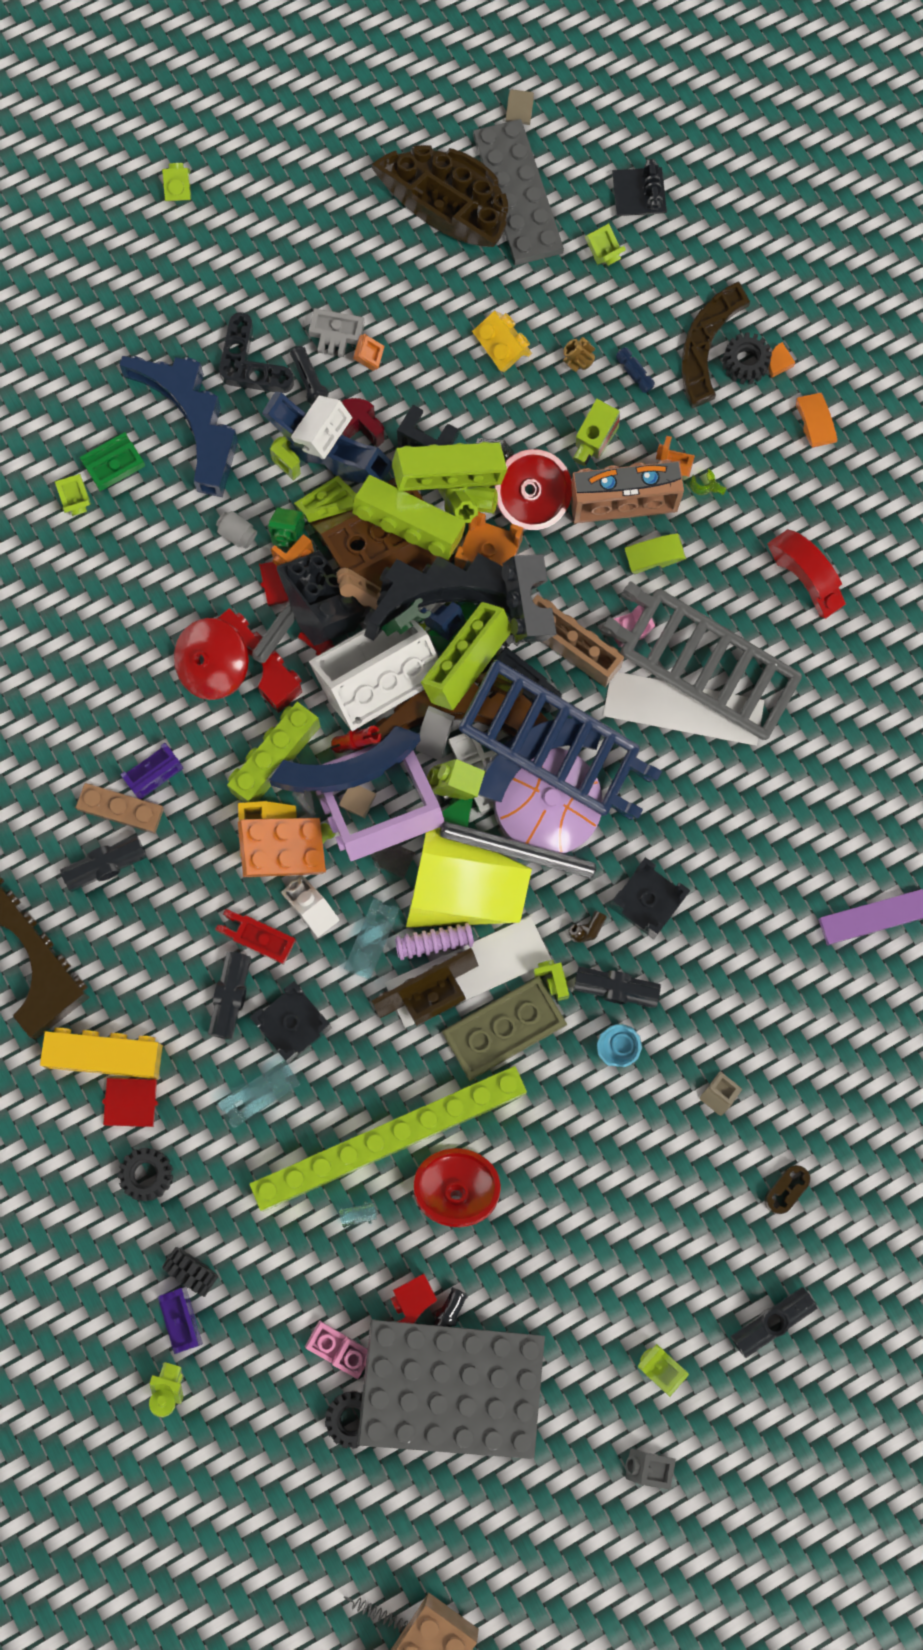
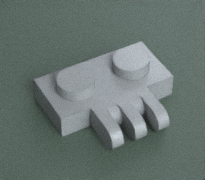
(335, 330)

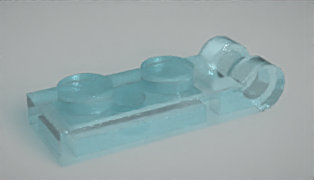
(371, 940)
(260, 1093)

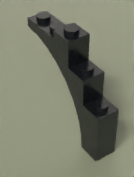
(437, 583)

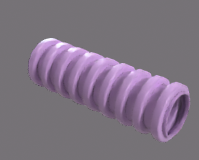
(434, 941)

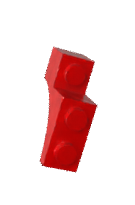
(413, 1298)

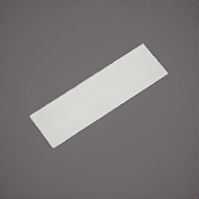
(664, 706)
(499, 958)

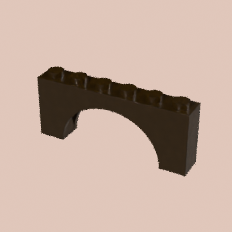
(53, 988)

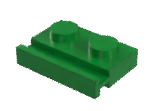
(112, 461)

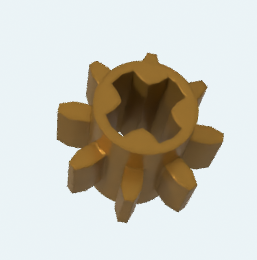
(579, 354)

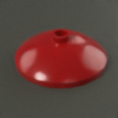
(550, 489)
(223, 655)
(456, 1174)

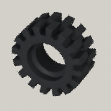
(750, 345)
(132, 1162)
(190, 1271)
(333, 1419)

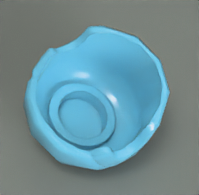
(619, 1045)

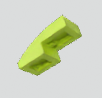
(655, 552)

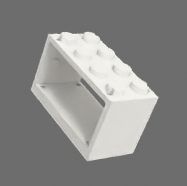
(373, 676)

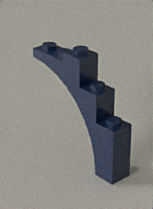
(181, 386)

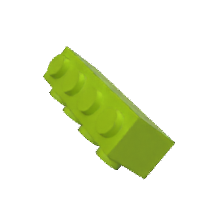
(448, 466)
(408, 517)
(467, 656)
(279, 744)

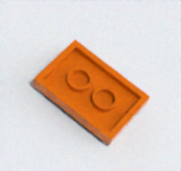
(281, 847)

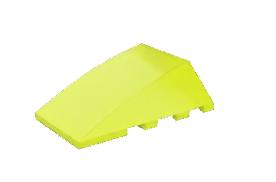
(466, 885)

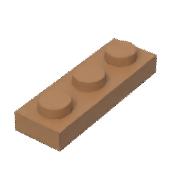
(119, 808)

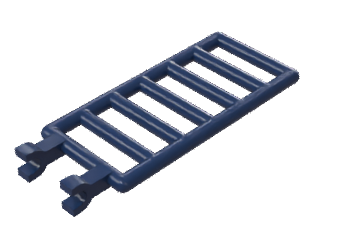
(534, 767)

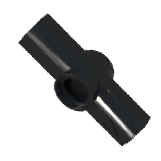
(103, 863)
(617, 987)
(229, 995)
(789, 1310)

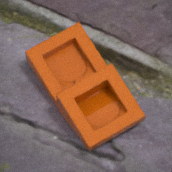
(817, 420)

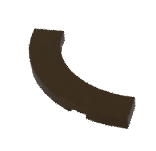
(700, 337)

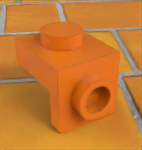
(686, 460)
(299, 549)

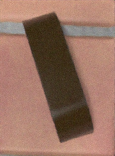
(782, 1185)

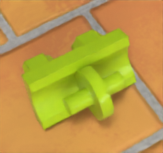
(166, 1390)

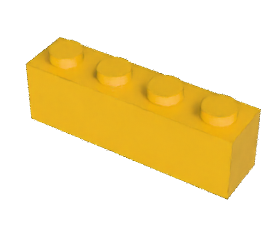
(101, 1054)

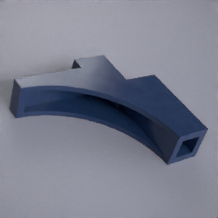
(346, 459)

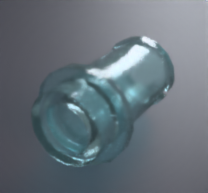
(358, 1214)

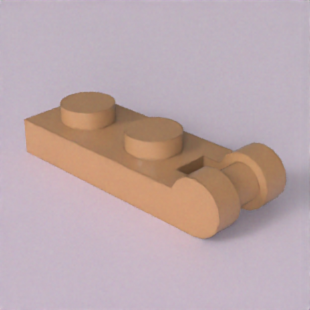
(355, 585)

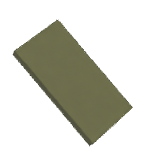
(504, 1028)

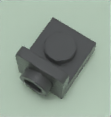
(650, 1469)

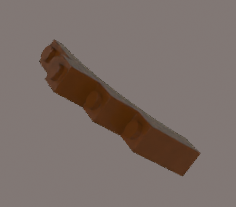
(412, 712)

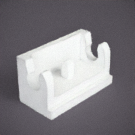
(322, 426)

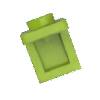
(176, 182)
(604, 245)
(73, 494)
(662, 1369)

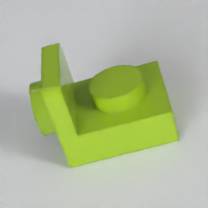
(285, 458)
(557, 982)

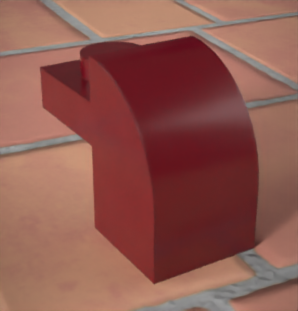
(363, 420)

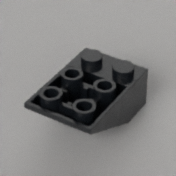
(317, 600)

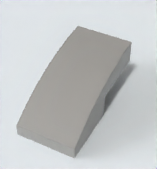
(434, 733)

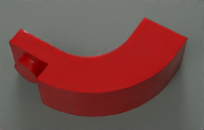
(813, 569)

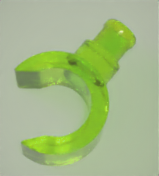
(713, 485)

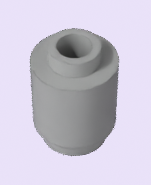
(236, 529)

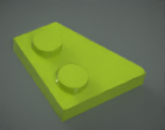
(327, 500)

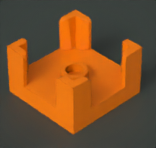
(489, 541)

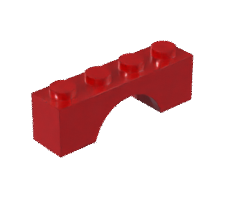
(277, 683)

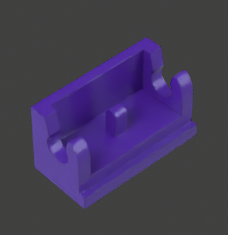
(152, 771)
(180, 1320)

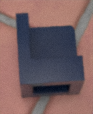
(445, 620)

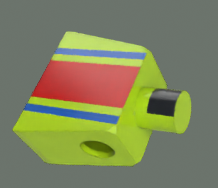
(599, 424)

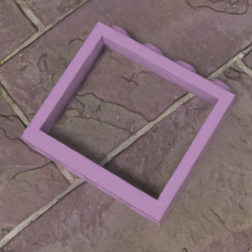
(392, 830)

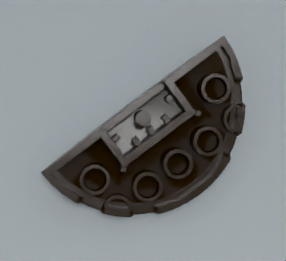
(447, 192)

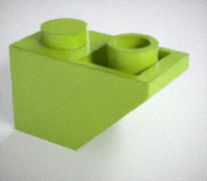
(456, 779)

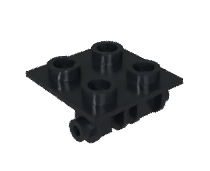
(639, 190)

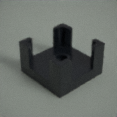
(410, 435)
(648, 899)
(291, 1023)

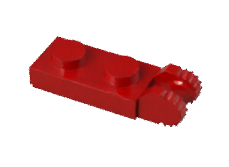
(258, 937)

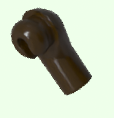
(588, 931)

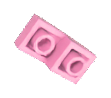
(337, 1349)

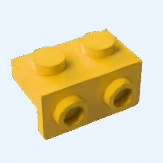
(502, 340)

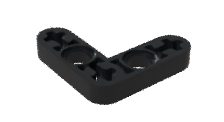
(244, 368)

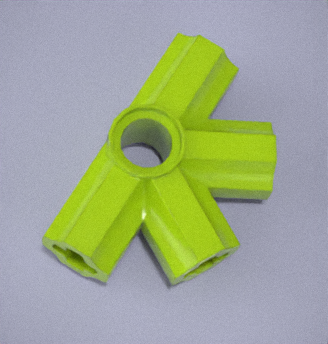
(468, 501)

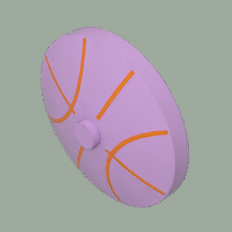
(544, 815)

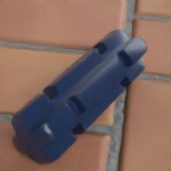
(635, 370)

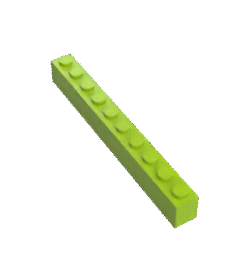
(388, 1139)

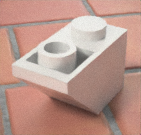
(310, 906)

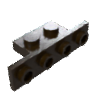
(430, 991)

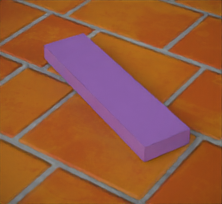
(872, 917)

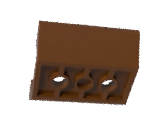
(380, 546)

